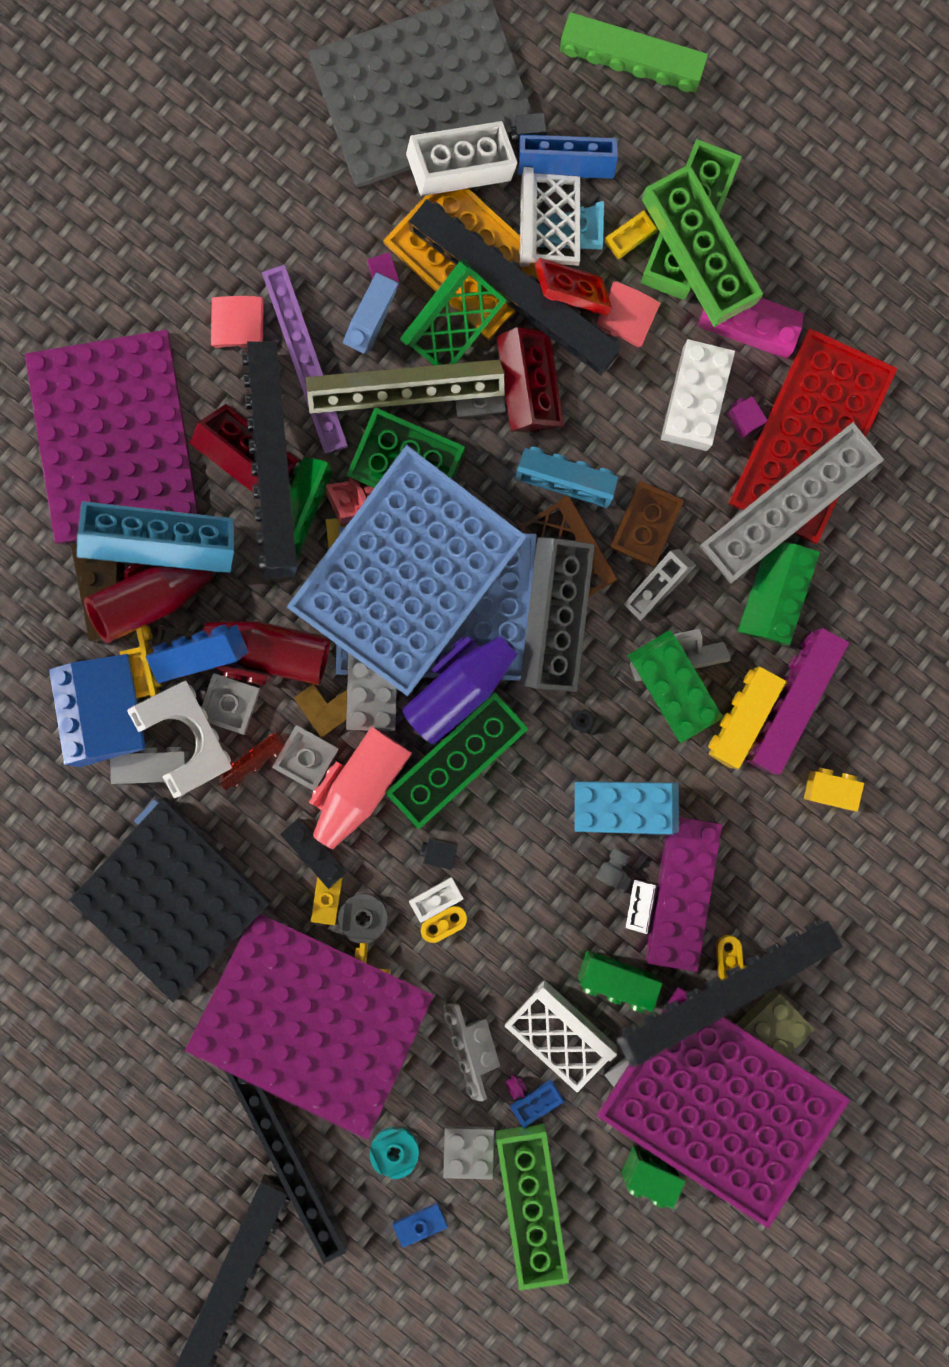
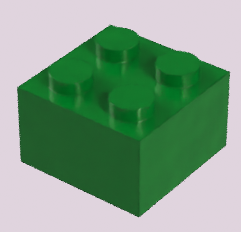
(652, 1178)

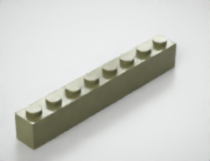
(405, 386)

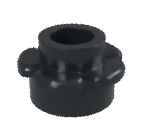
(582, 727)

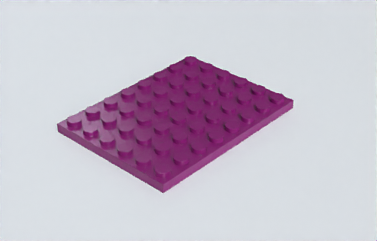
(110, 428)
(310, 1025)
(727, 1115)

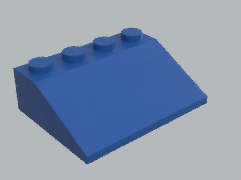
(93, 708)

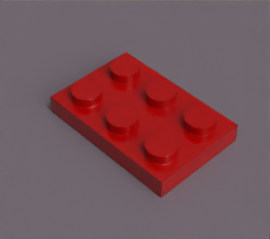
(573, 286)

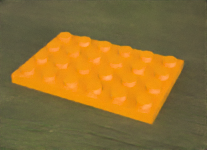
(436, 268)

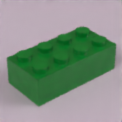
(675, 686)

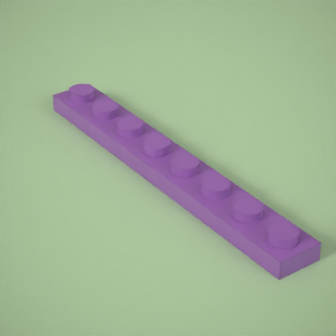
(302, 352)

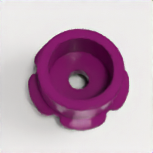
(516, 1087)

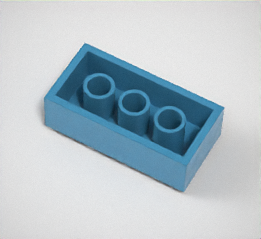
(627, 807)

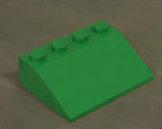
(386, 439)

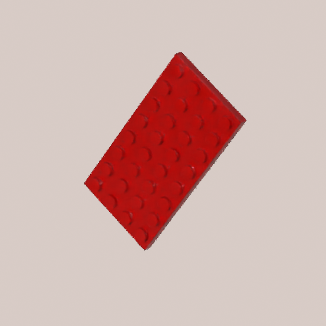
(818, 399)

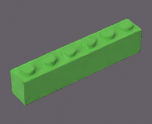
(632, 52)

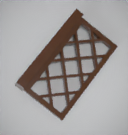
(582, 535)

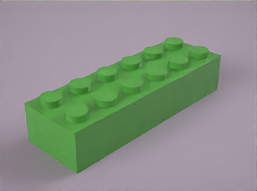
(715, 172)
(701, 245)
(532, 1207)

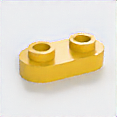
(444, 924)
(730, 958)

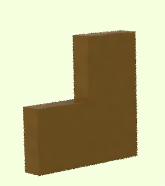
(321, 714)

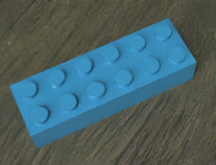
(155, 537)

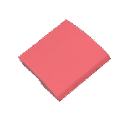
(630, 314)
(236, 320)
(347, 498)

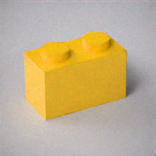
(834, 790)

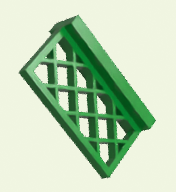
(436, 305)

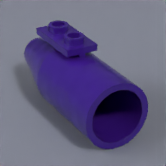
(464, 682)

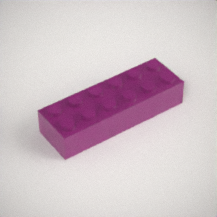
(797, 700)
(684, 894)

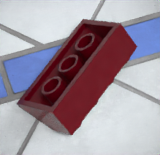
(530, 380)
(225, 441)

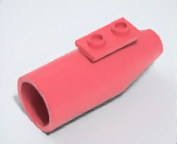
(355, 789)

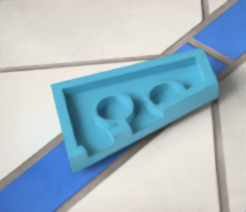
(590, 227)

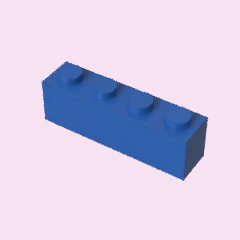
(568, 155)
(196, 654)

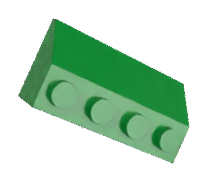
(306, 495)
(778, 594)

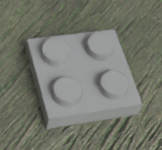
(230, 703)
(305, 758)
(468, 1152)

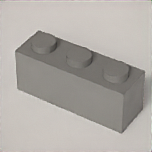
(146, 766)

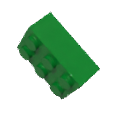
(619, 982)

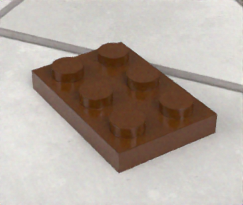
(646, 524)

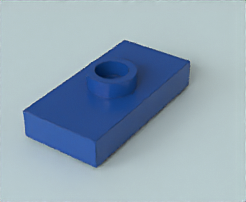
(537, 1103)
(420, 1225)

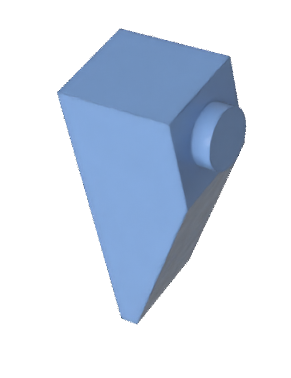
(371, 314)

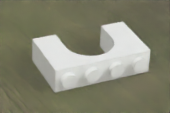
(208, 758)

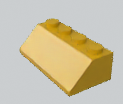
(746, 717)

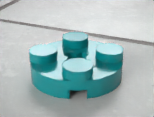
(408, 1156)

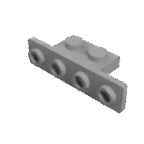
(698, 655)
(474, 1049)

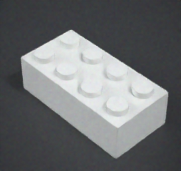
(461, 158)
(697, 395)

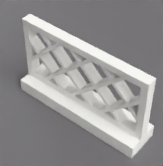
(530, 212)
(579, 1026)

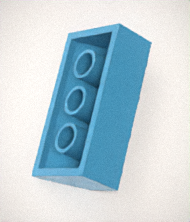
(566, 477)

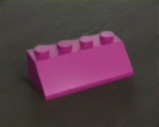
(762, 326)

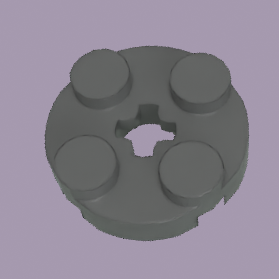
(352, 926)

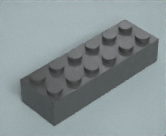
(557, 614)

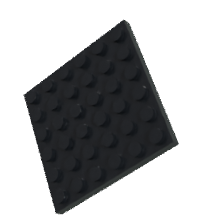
(169, 899)

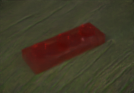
(252, 761)

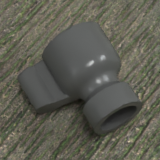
(612, 872)

